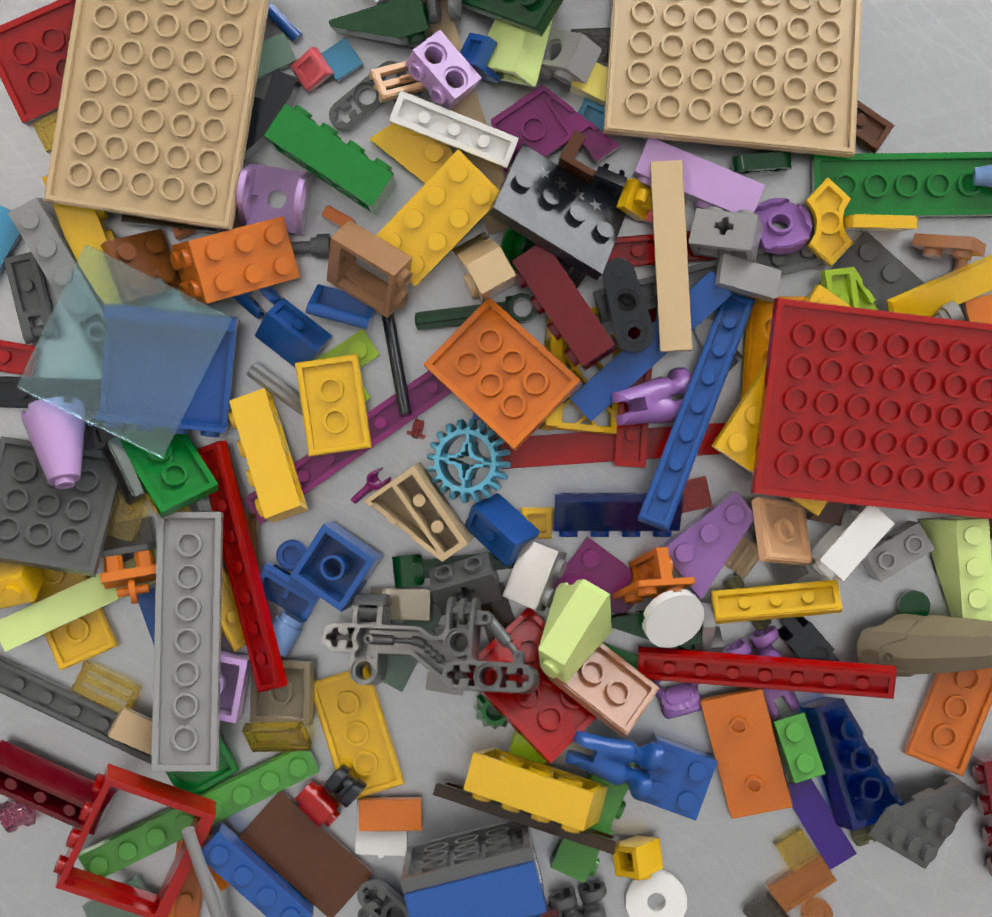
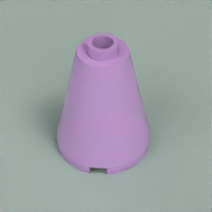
(56, 441)

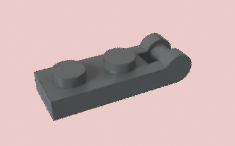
(28, 294)

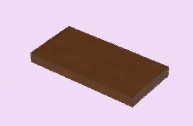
(306, 854)

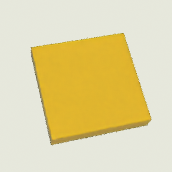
(865, 222)

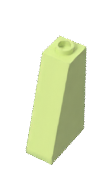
(517, 53)

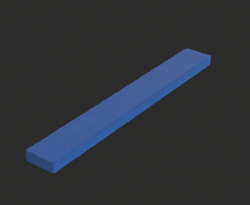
(695, 412)

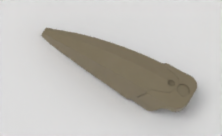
(927, 644)

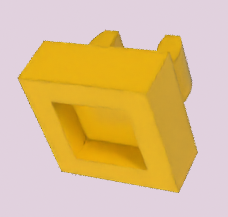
(635, 200)

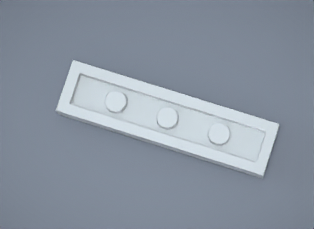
(453, 129)

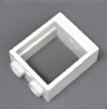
(849, 544)

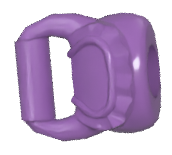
(678, 699)

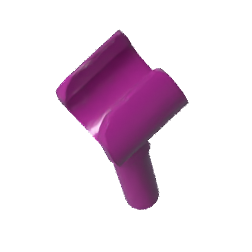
(372, 483)

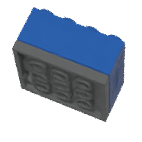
(475, 874)

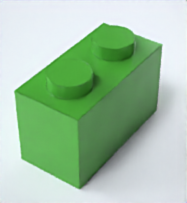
(797, 748)

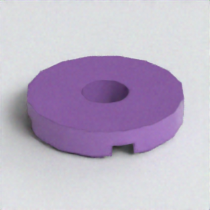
(785, 240)

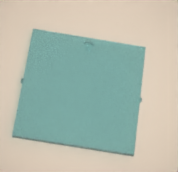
(124, 351)

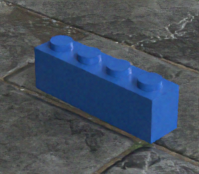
(253, 876)

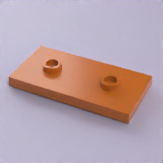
(746, 752)

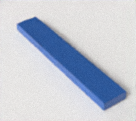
(628, 368)

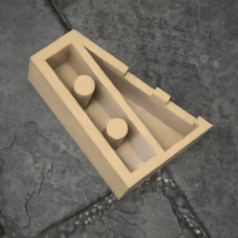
(485, 267)
(421, 512)

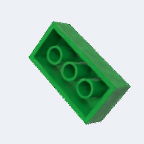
(331, 159)

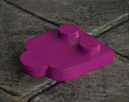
(600, 569)

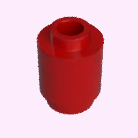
(318, 804)

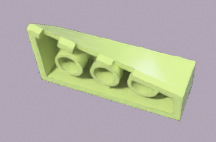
(963, 563)

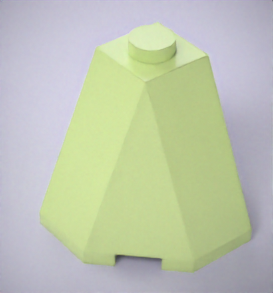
(574, 628)

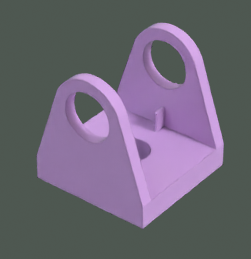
(260, 182)

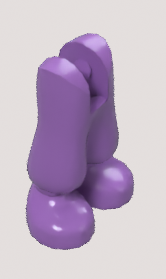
(652, 401)
(763, 641)

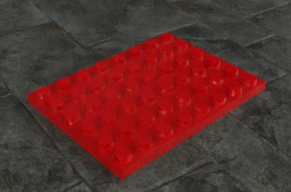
(876, 410)

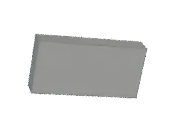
(748, 277)

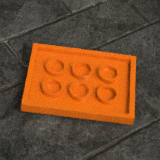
(502, 373)

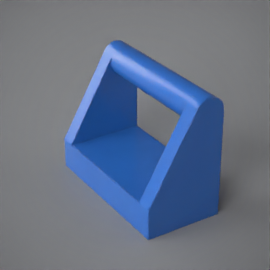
(340, 307)

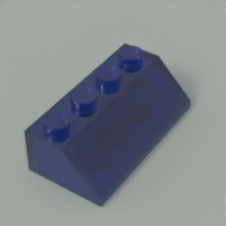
(604, 513)

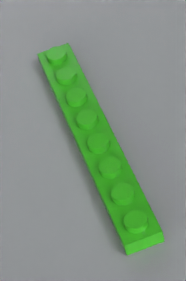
(167, 825)

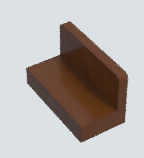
(569, 155)

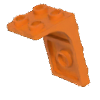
(235, 261)

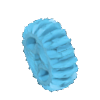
(442, 458)

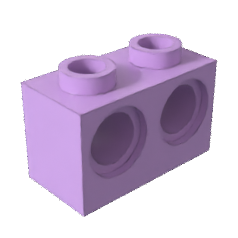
(448, 67)

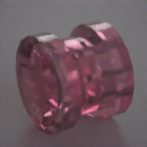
(15, 815)

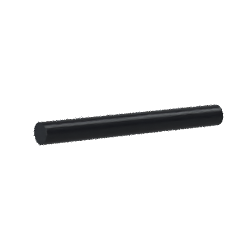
(396, 366)

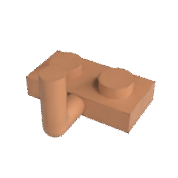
(960, 247)

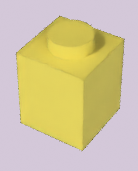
(595, 86)

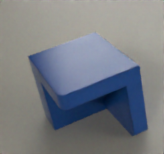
(477, 52)

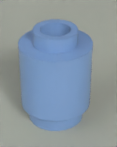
(287, 631)

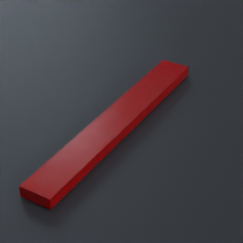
(592, 447)
(244, 572)
(768, 672)

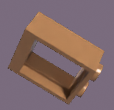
(344, 273)

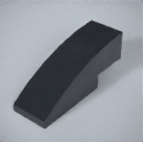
(281, 90)

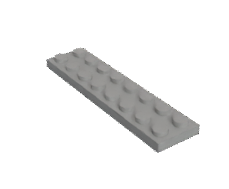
(187, 642)

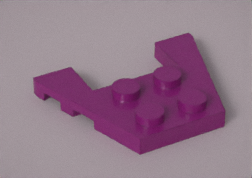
(547, 124)

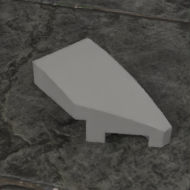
(710, 633)

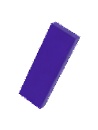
(820, 823)

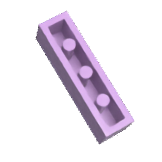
(704, 181)

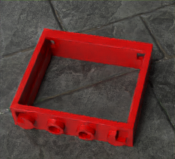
(117, 893)

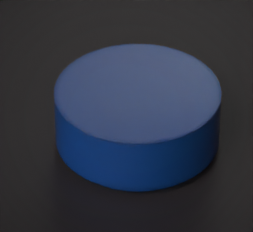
(290, 553)

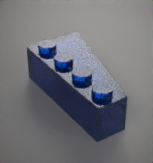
(852, 775)

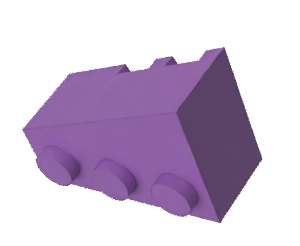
(709, 540)

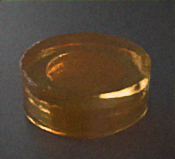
(816, 908)

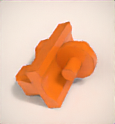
(117, 576)

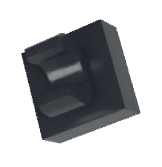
(609, 182)

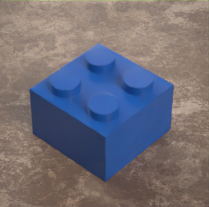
(336, 565)
(681, 779)

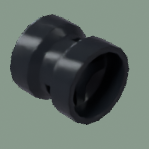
(344, 785)

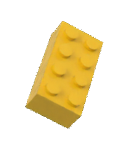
(440, 214)
(535, 789)

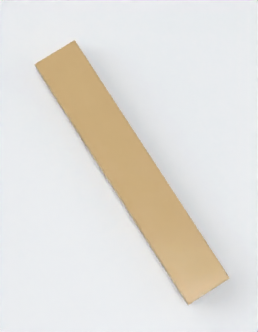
(671, 256)

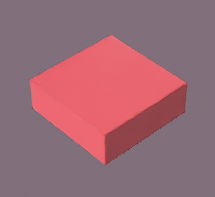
(311, 69)

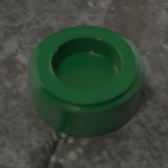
(913, 603)

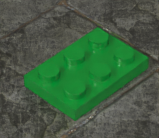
(174, 479)

